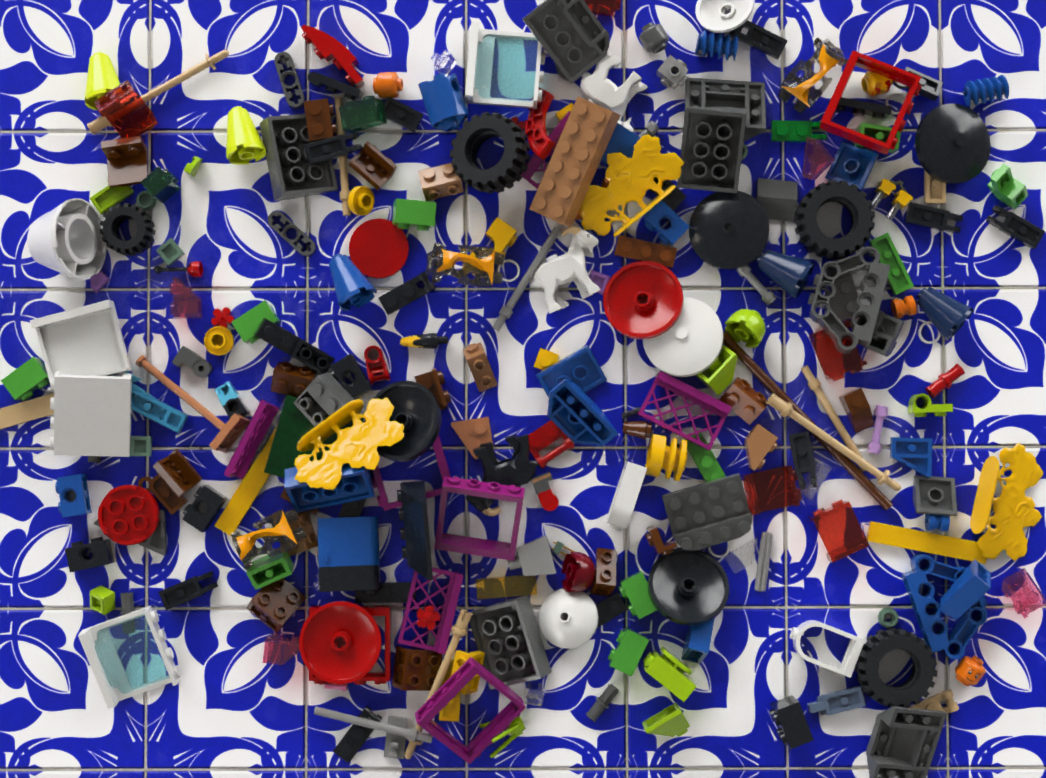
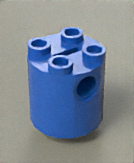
(444, 102)

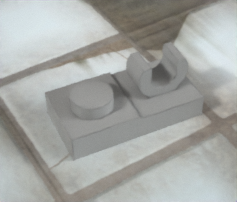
(394, 743)

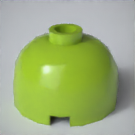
(746, 326)

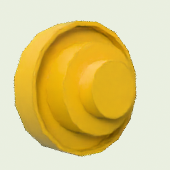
(361, 200)
(219, 340)

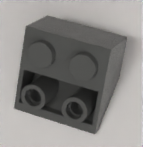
(322, 398)

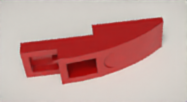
(329, 49)

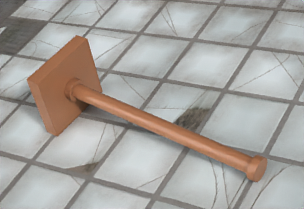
(228, 432)

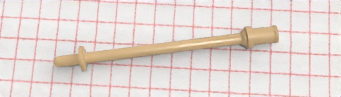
(102, 122)
(787, 410)
(458, 630)

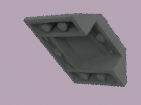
(730, 93)
(904, 742)

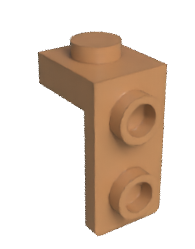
(479, 366)

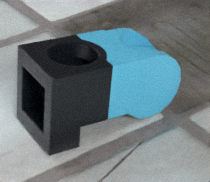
(231, 400)

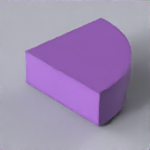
(600, 280)
(98, 281)

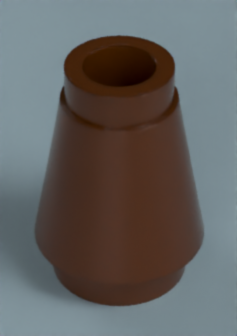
(640, 429)

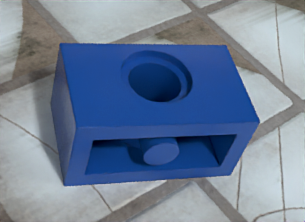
(664, 212)
(79, 485)

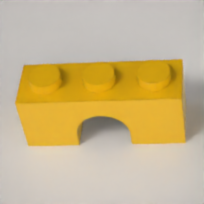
(501, 235)

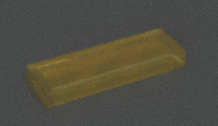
(506, 586)

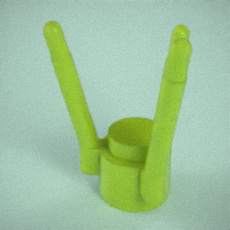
(515, 728)

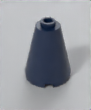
(786, 271)
(943, 311)

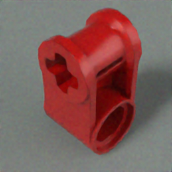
(376, 366)

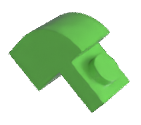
(1006, 187)

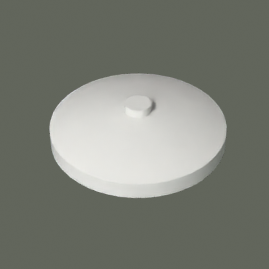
(690, 344)

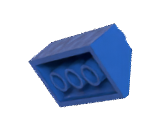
(353, 486)

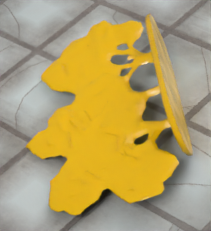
(629, 182)
(353, 445)
(1011, 508)

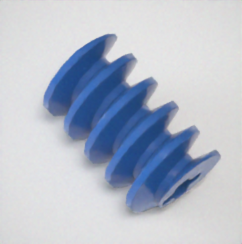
(717, 45)
(985, 89)

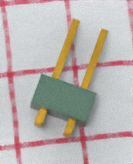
(557, 549)

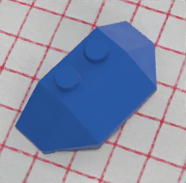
(579, 415)

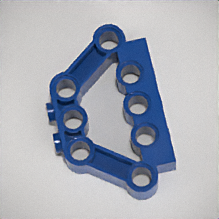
(965, 626)

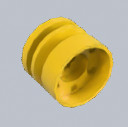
(666, 457)

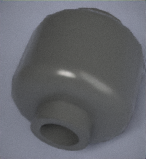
(654, 38)

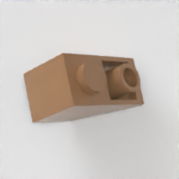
(757, 445)

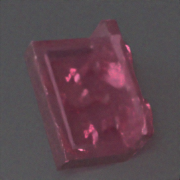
(1023, 593)

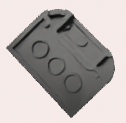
(569, 35)
(708, 513)

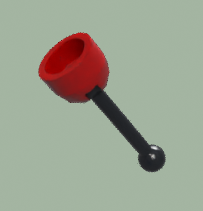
(194, 269)

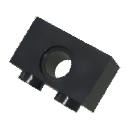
(350, 365)
(214, 501)
(77, 556)

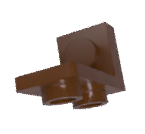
(605, 572)

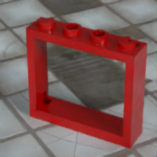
(886, 70)
(377, 677)

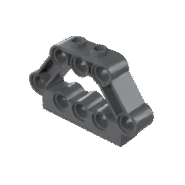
(830, 322)

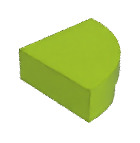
(192, 168)

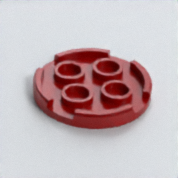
(378, 248)
(128, 514)

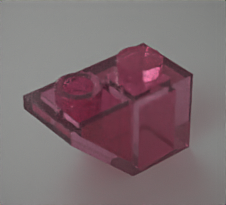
(185, 302)
(279, 649)

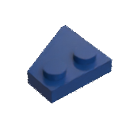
(913, 453)

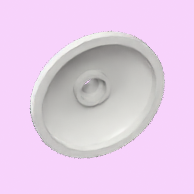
(714, 14)
(581, 619)

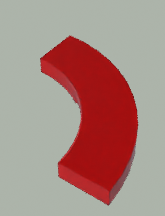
(536, 129)

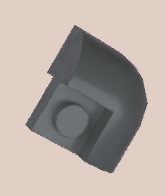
(885, 333)

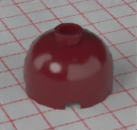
(578, 571)

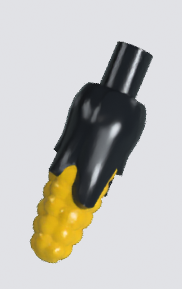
(424, 341)

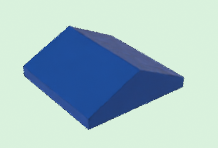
(852, 165)

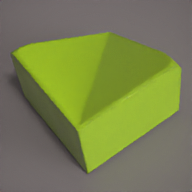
(102, 600)

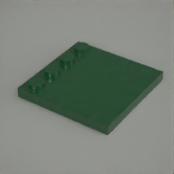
(290, 430)

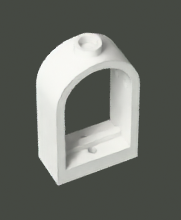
(626, 495)
(851, 654)

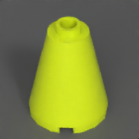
(100, 78)
(243, 139)

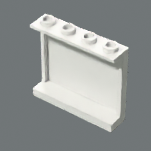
(83, 341)
(91, 415)

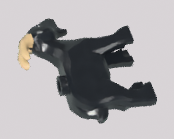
(506, 472)

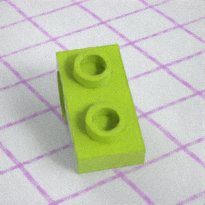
(928, 407)

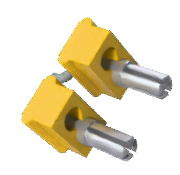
(901, 197)

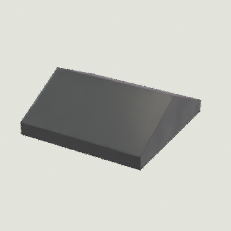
(777, 198)
(934, 495)

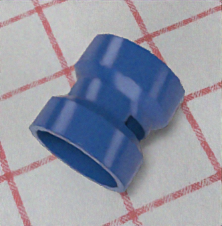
(938, 522)

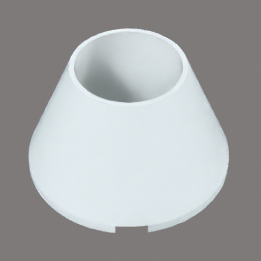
(69, 240)

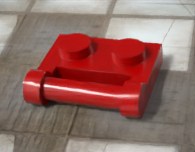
(544, 437)

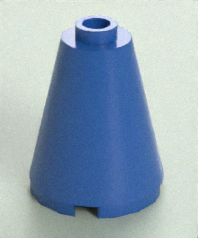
(349, 283)

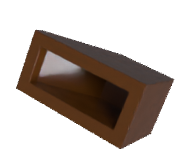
(857, 409)

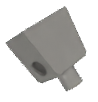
(534, 558)

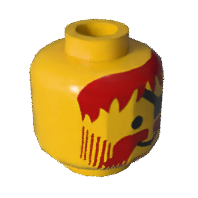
(875, 84)

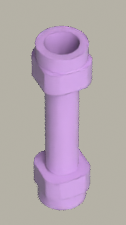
(874, 446)

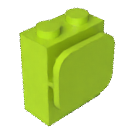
(669, 672)

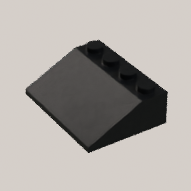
(415, 527)

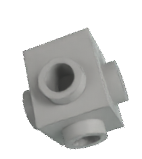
(667, 69)

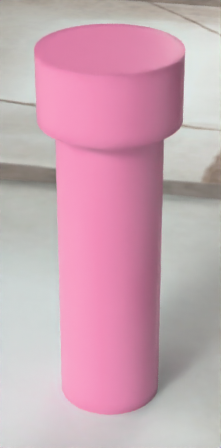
(333, 686)

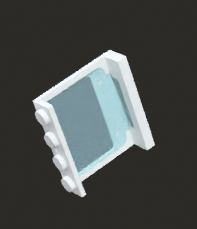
(503, 68)
(129, 655)

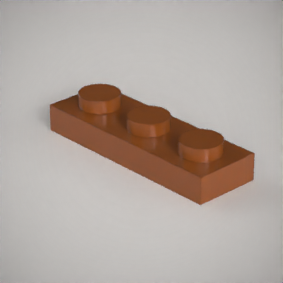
(645, 251)

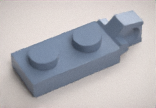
(838, 701)

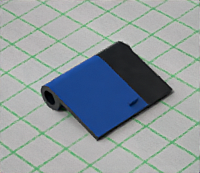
(349, 554)

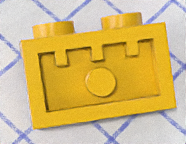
(459, 659)

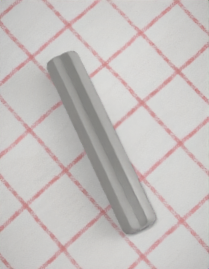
(763, 561)

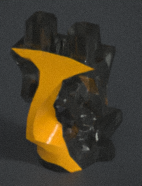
(803, 88)
(442, 261)
(279, 532)

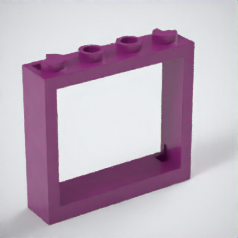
(378, 482)
(473, 545)
(449, 691)

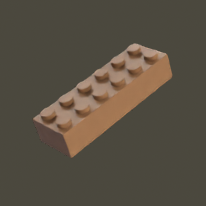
(574, 162)

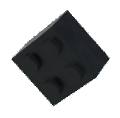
(791, 722)

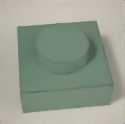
(170, 252)
(141, 446)

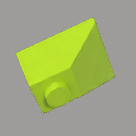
(721, 372)
(667, 722)

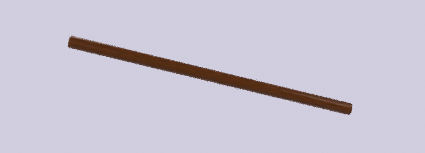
(760, 374)

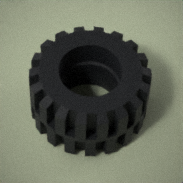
(113, 221)

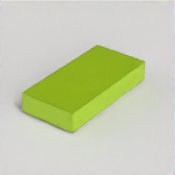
(110, 197)

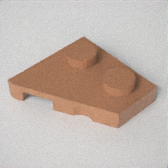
(473, 433)

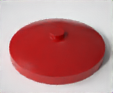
(643, 300)
(340, 642)

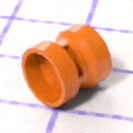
(903, 307)

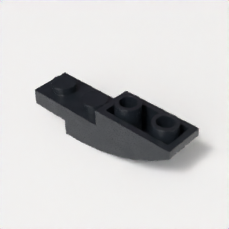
(294, 346)

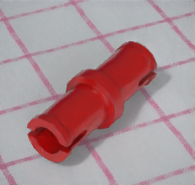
(945, 380)

